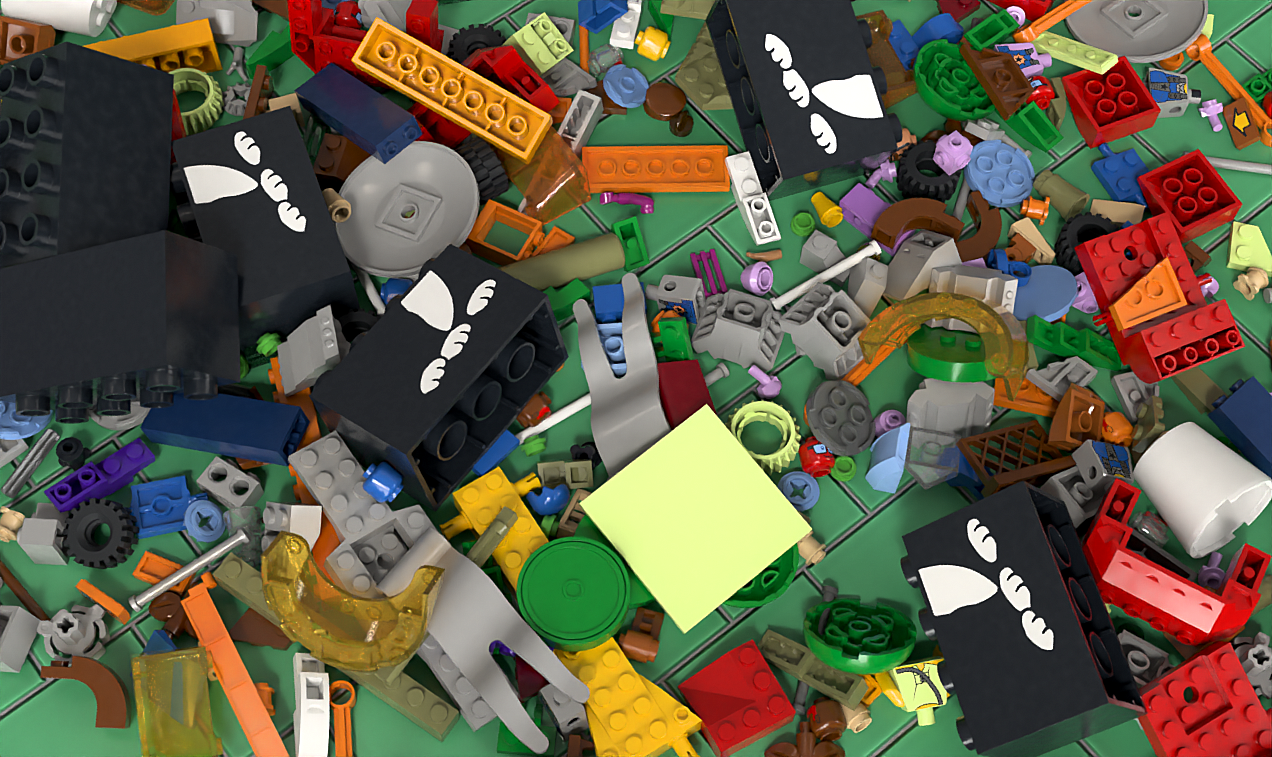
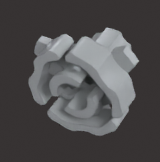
(75, 633)
(1256, 661)

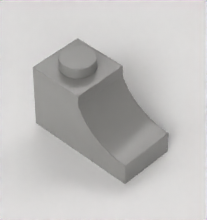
(822, 253)

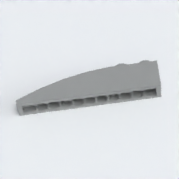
(577, 125)

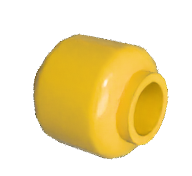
(652, 43)

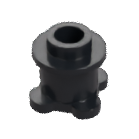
(586, 451)
(71, 453)

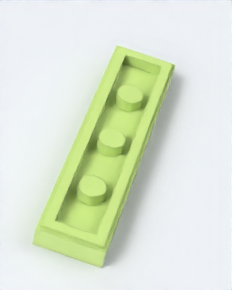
(1074, 52)

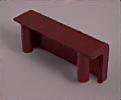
(682, 390)

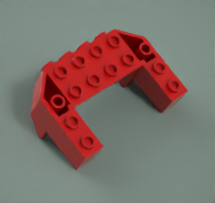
(320, 42)
(500, 66)
(1159, 594)

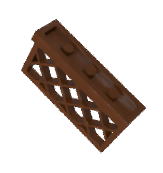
(1004, 477)

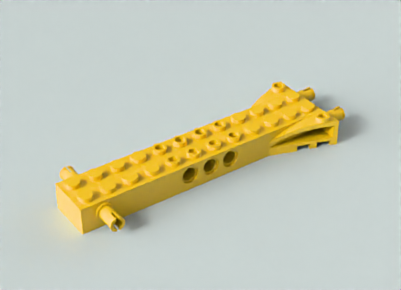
(624, 708)

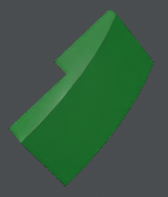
(1259, 86)

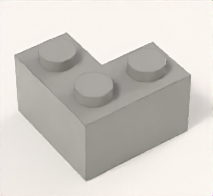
(43, 537)

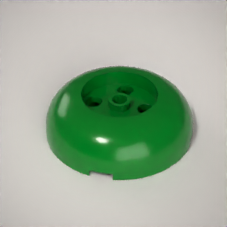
(949, 83)
(860, 636)

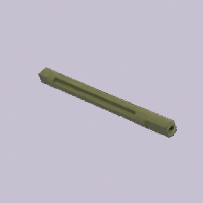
(478, 554)

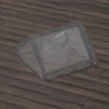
(932, 456)

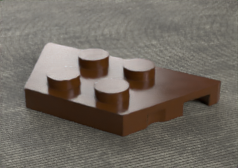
(1000, 78)
(259, 632)

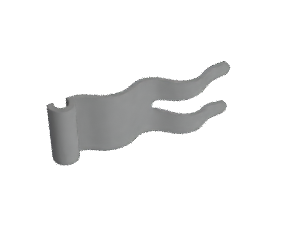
(625, 410)
(470, 618)

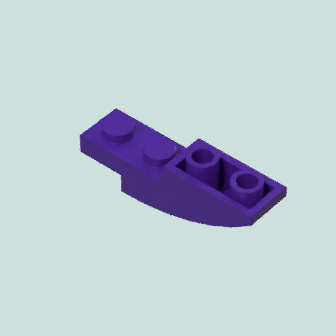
(100, 479)

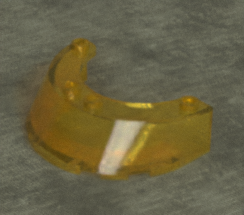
(1001, 332)
(338, 625)

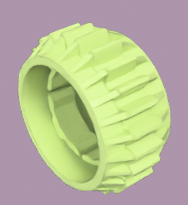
(205, 116)
(776, 416)

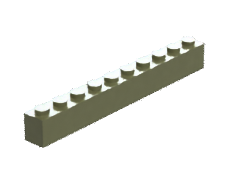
(403, 695)

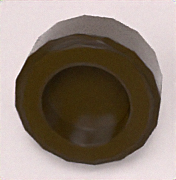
(681, 124)

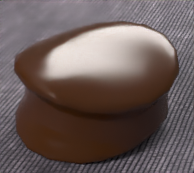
(664, 101)

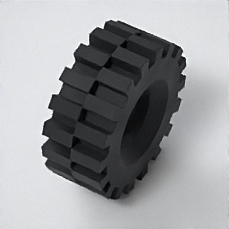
(472, 39)
(83, 527)

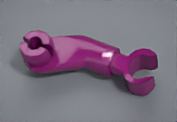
(629, 198)

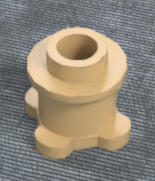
(1251, 282)
(9, 524)
(811, 549)

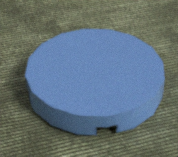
(625, 86)

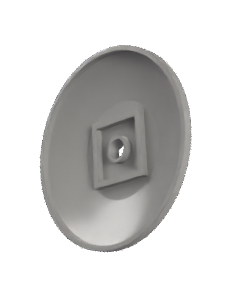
(1154, 35)
(420, 179)

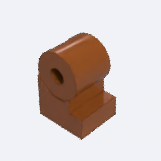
(1020, 250)

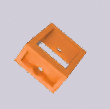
(497, 212)

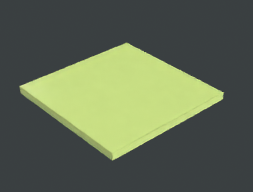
(695, 518)

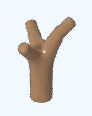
(766, 256)

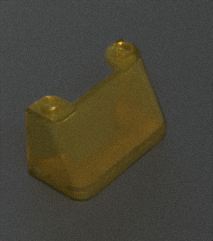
(174, 703)

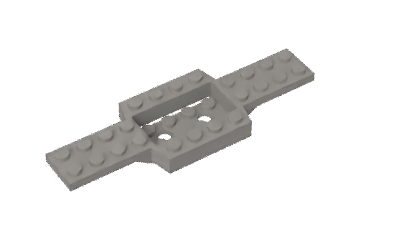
(365, 534)

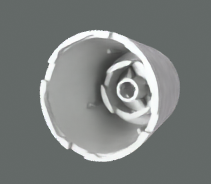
(73, 16)
(1201, 487)

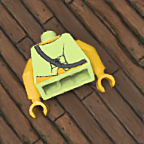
(915, 687)

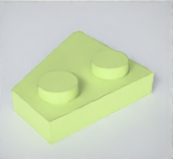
(1248, 249)

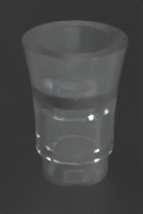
(250, 519)

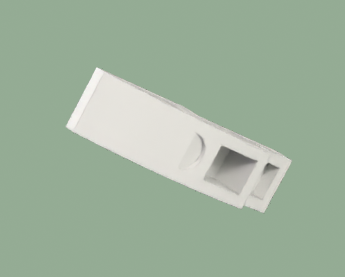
(627, 26)
(751, 199)
(312, 706)

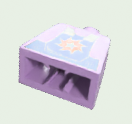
(1026, 58)

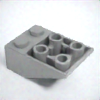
(913, 263)
(293, 518)

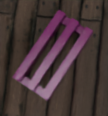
(716, 267)

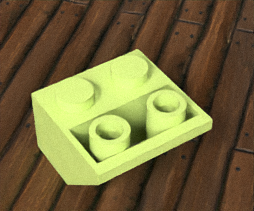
(540, 44)

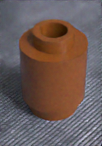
(639, 646)

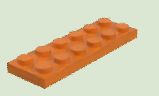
(656, 169)

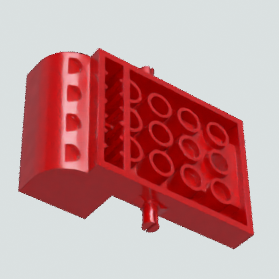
(1170, 340)
(1218, 720)

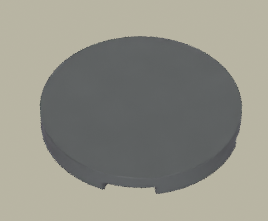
(840, 417)

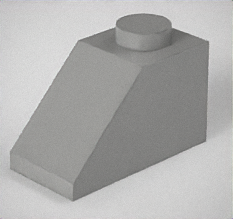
(867, 284)

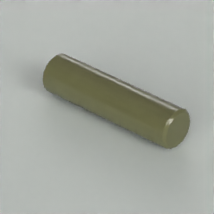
(574, 261)

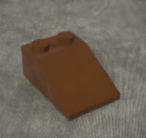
(336, 161)

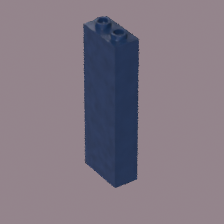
(358, 112)
(1247, 421)
(229, 427)

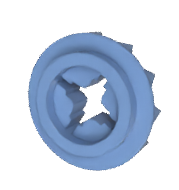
(799, 481)
(214, 527)

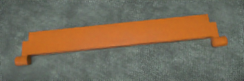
(232, 671)

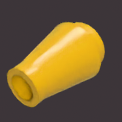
(828, 212)

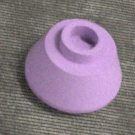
(757, 278)
(887, 421)

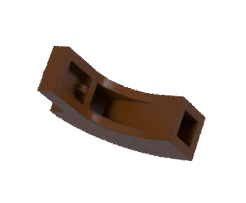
(915, 214)
(988, 228)
(107, 686)

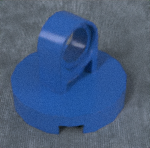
(998, 260)

